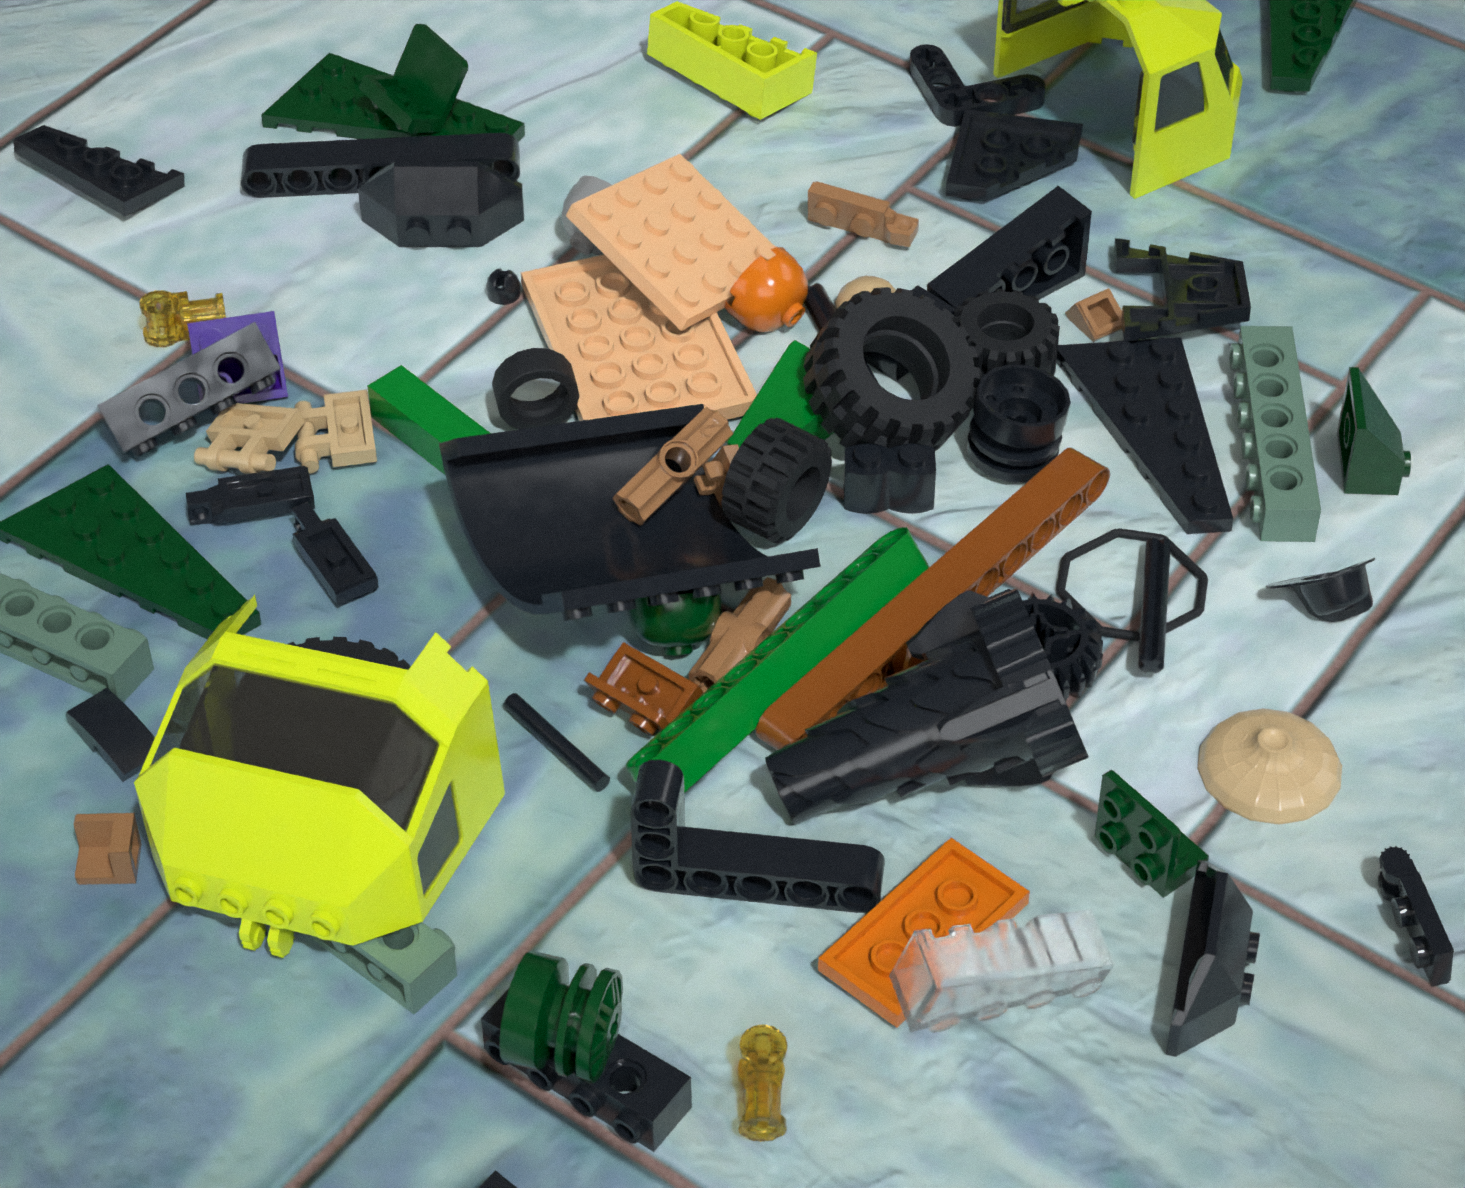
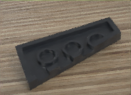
(97, 170)

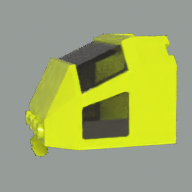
(1186, 80)
(317, 786)

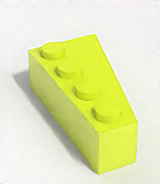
(730, 60)

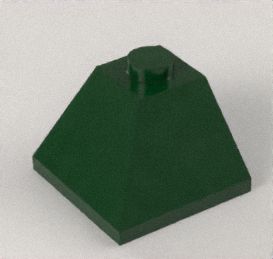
(1369, 442)

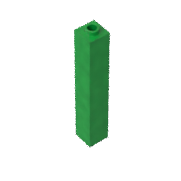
(418, 414)

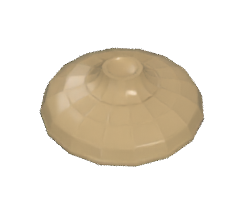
(1270, 766)

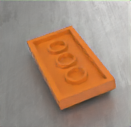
(941, 893)

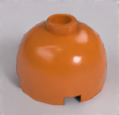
(769, 293)

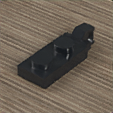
(251, 496)
(332, 555)

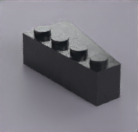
(1030, 254)

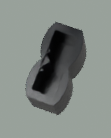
(889, 478)

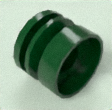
(551, 1014)

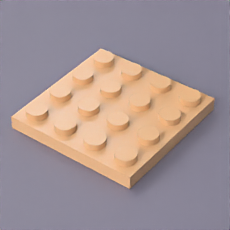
(672, 238)

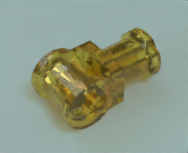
(175, 314)
(761, 1077)

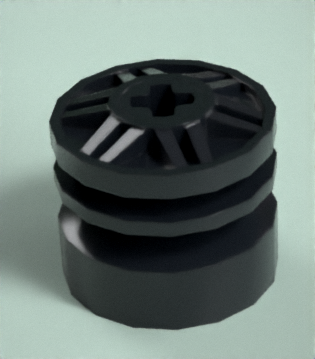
(1017, 422)

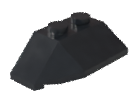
(440, 204)
(1212, 960)

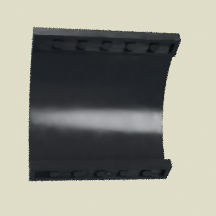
(554, 538)

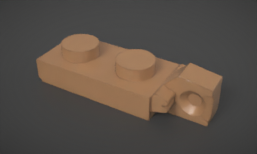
(859, 214)

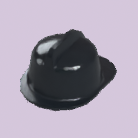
(1333, 594)

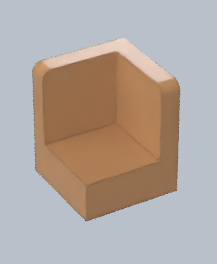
(107, 848)

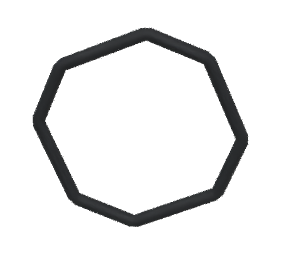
(1136, 535)

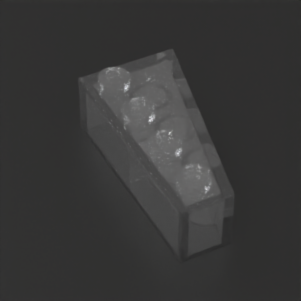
(998, 968)

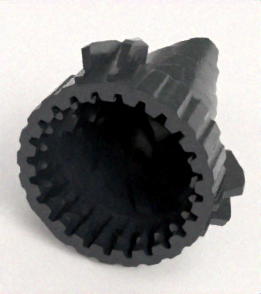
(970, 712)

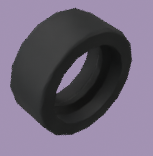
(528, 366)

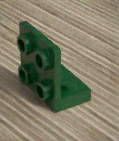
(1144, 837)

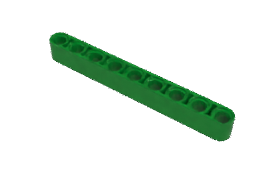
(739, 698)

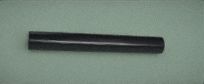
(557, 742)

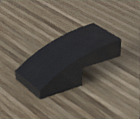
(114, 731)

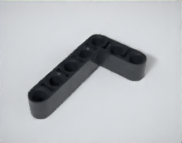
(742, 864)

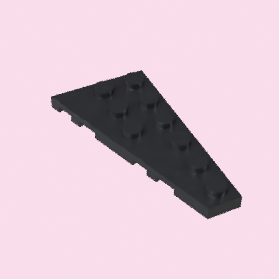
(1154, 412)

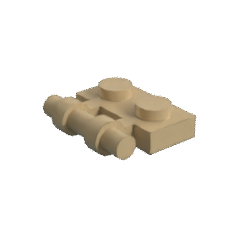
(253, 428)
(349, 431)

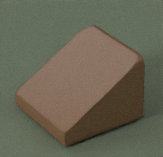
(1096, 315)

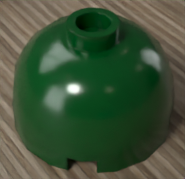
(676, 623)

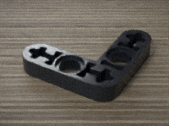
(948, 103)

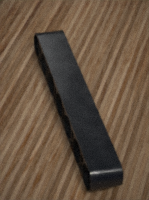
(343, 164)

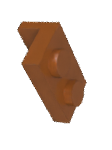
(642, 689)

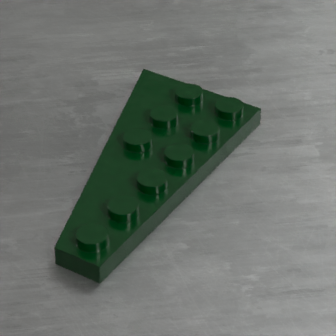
(1302, 39)
(332, 100)
(126, 548)

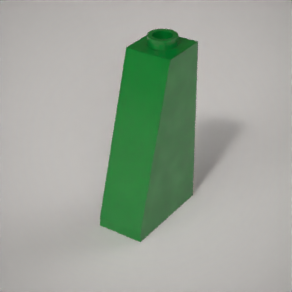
(783, 398)

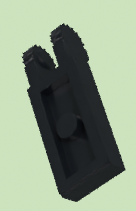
(1415, 910)

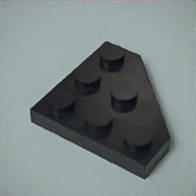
(1007, 151)

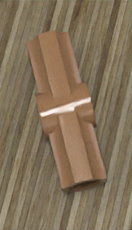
(656, 482)
(741, 632)

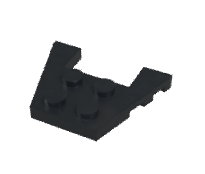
(1195, 291)

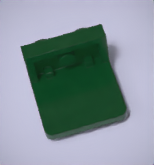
(422, 84)

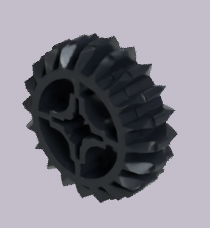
(1068, 642)

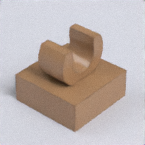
(716, 472)

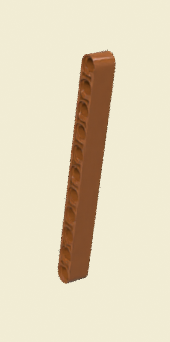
(975, 564)

